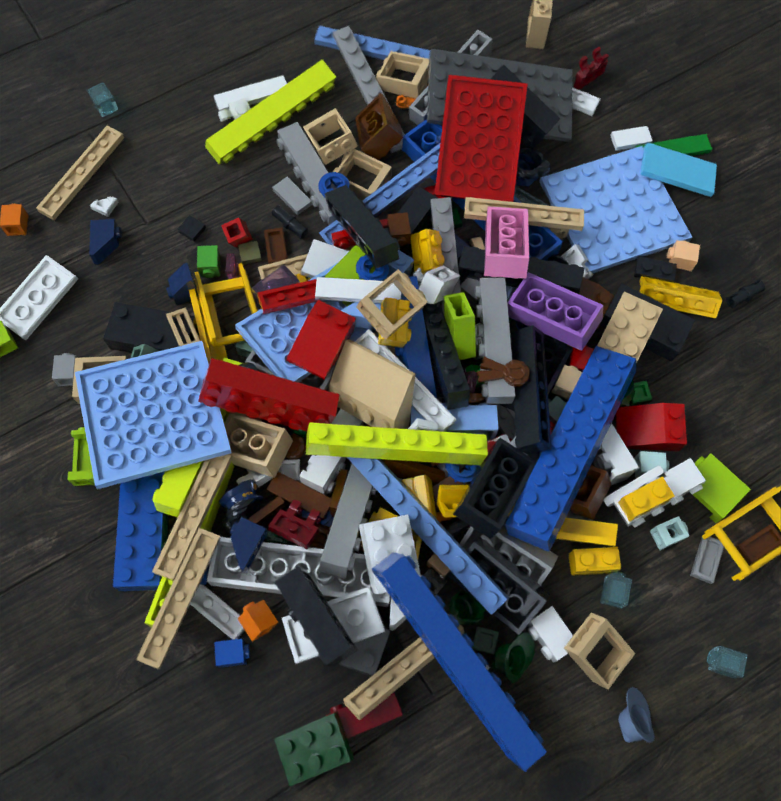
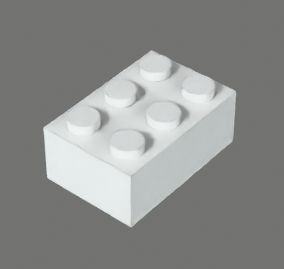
(383, 538)

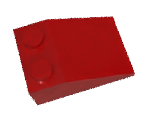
(321, 339)
(652, 426)

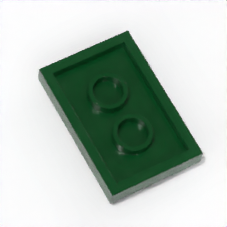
(314, 749)

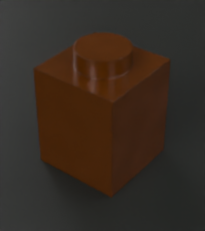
(399, 227)

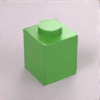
(208, 261)

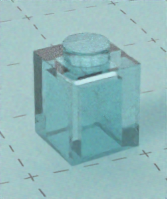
(102, 99)
(616, 590)
(727, 662)

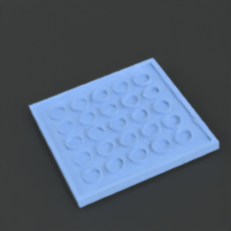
(622, 209)
(147, 415)

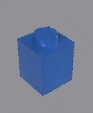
(231, 653)

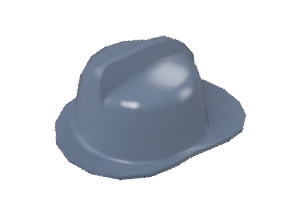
(635, 718)

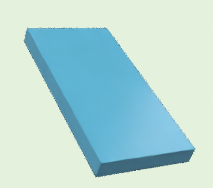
(678, 169)

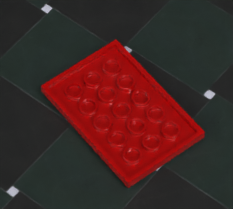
(480, 138)

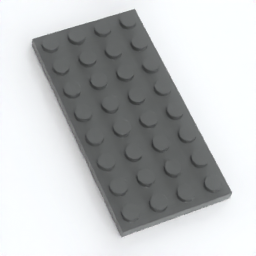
(548, 83)

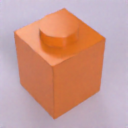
(13, 219)
(257, 619)

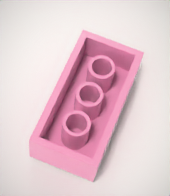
(506, 242)

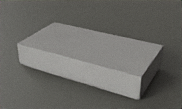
(292, 195)
(707, 559)

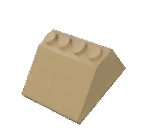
(372, 387)

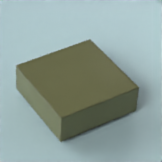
(249, 252)

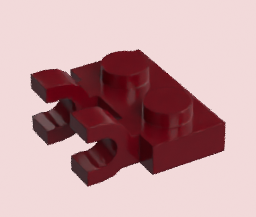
(590, 72)
(295, 529)

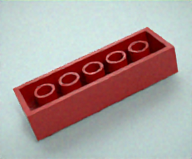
(266, 396)

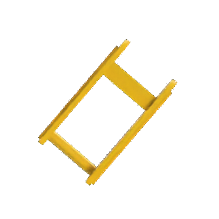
(219, 287)
(772, 510)

